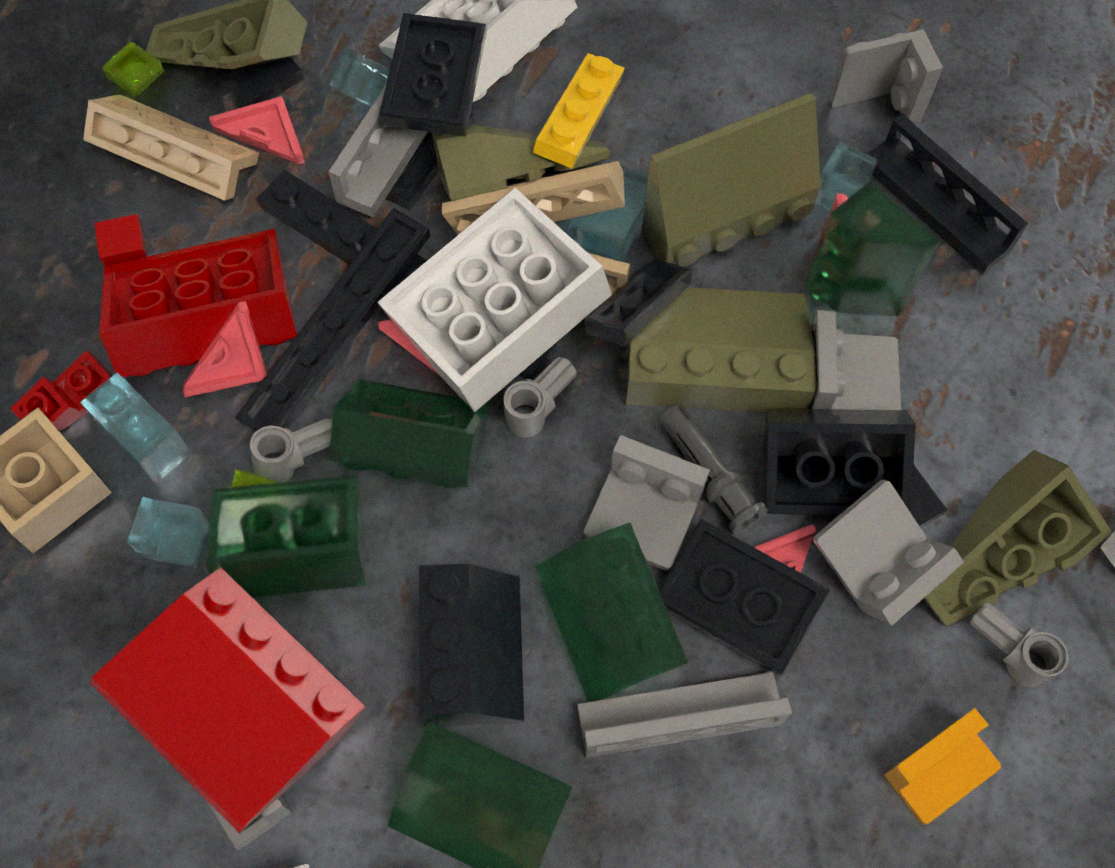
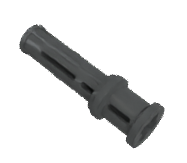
(723, 484)

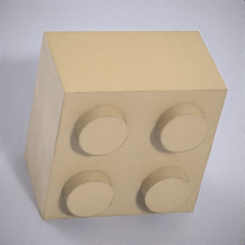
(43, 482)

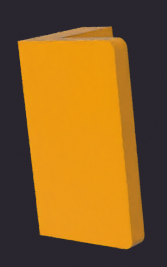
(944, 768)

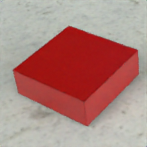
(120, 239)

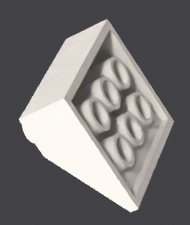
(511, 29)
(496, 298)

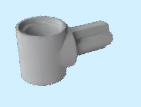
(538, 395)
(290, 445)
(1018, 643)

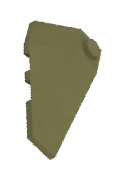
(231, 35)
(492, 155)
(1022, 529)

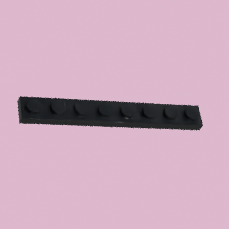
(338, 231)

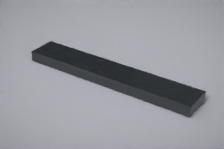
(335, 323)

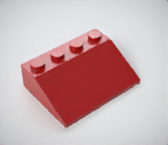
(175, 302)
(228, 698)

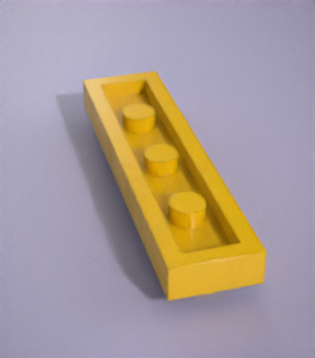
(578, 110)

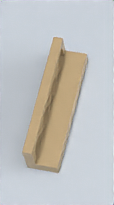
(167, 144)
(557, 196)

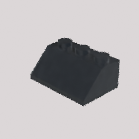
(833, 456)
(469, 646)

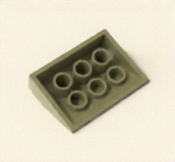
(733, 183)
(725, 353)

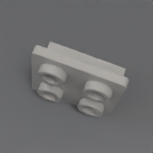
(894, 66)
(854, 369)
(653, 494)
(884, 554)

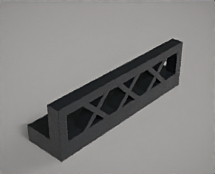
(941, 200)

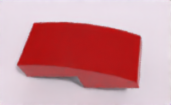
(62, 398)

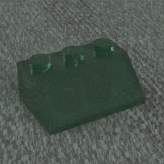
(870, 256)
(408, 433)
(289, 536)
(610, 613)
(477, 803)

